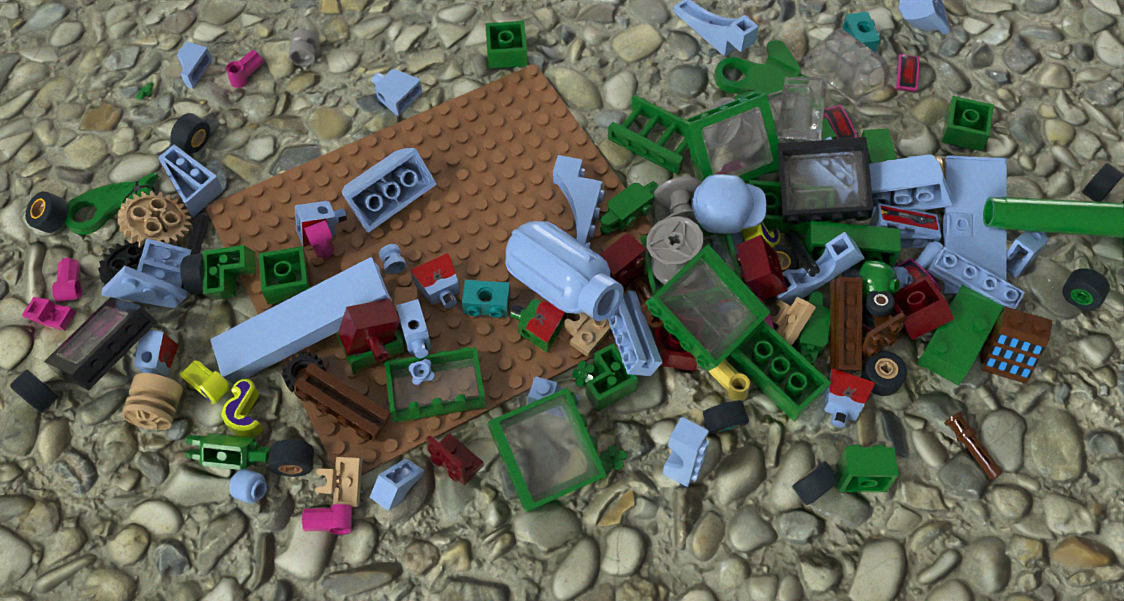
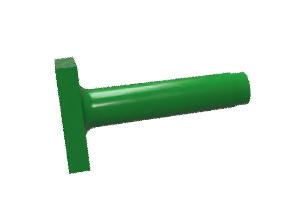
(1055, 216)

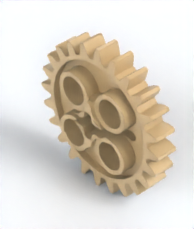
(154, 219)

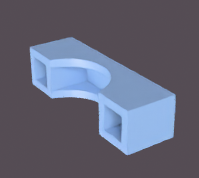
(838, 256)
(688, 451)

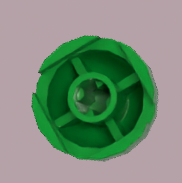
(878, 277)

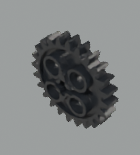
(124, 255)

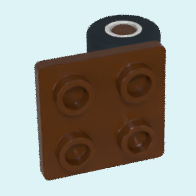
(877, 315)

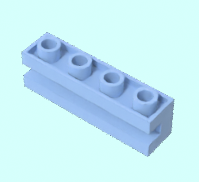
(960, 271)
(634, 337)

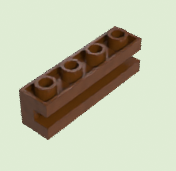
(846, 324)
(342, 402)

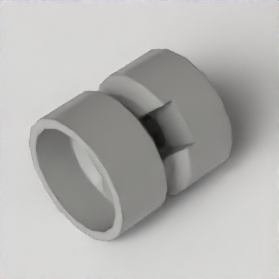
(302, 47)

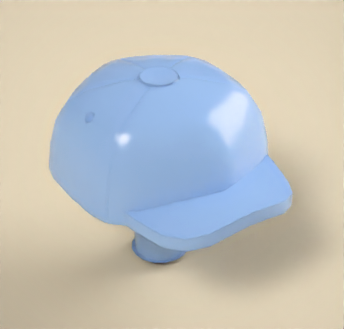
(728, 204)

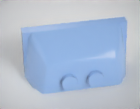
(925, 14)
(910, 183)
(388, 187)

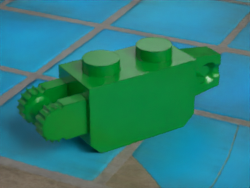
(628, 207)
(815, 333)
(226, 451)

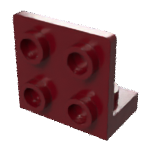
(454, 457)

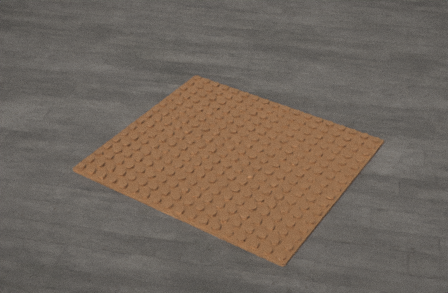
(492, 175)

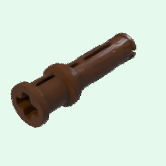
(643, 295)
(966, 435)

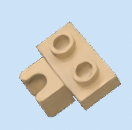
(792, 318)
(586, 332)
(343, 481)

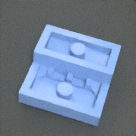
(162, 261)

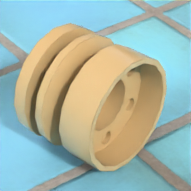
(152, 401)

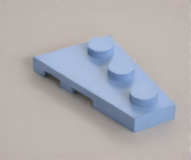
(143, 288)

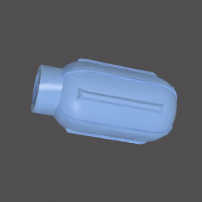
(562, 270)

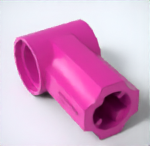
(240, 70)
(320, 238)
(67, 282)
(333, 519)

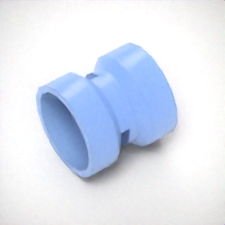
(392, 259)

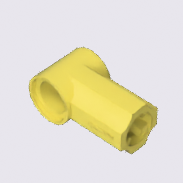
(729, 378)

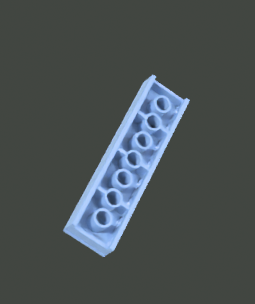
(296, 322)

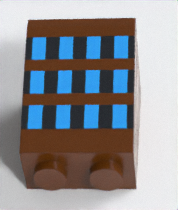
(1016, 344)

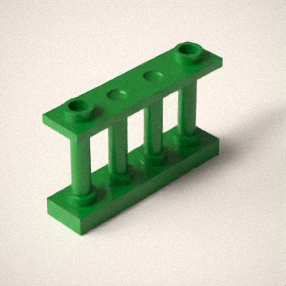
(645, 148)

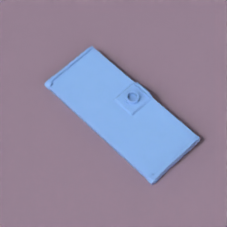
(970, 184)

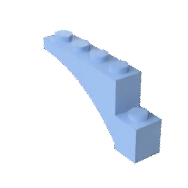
(720, 32)
(581, 194)

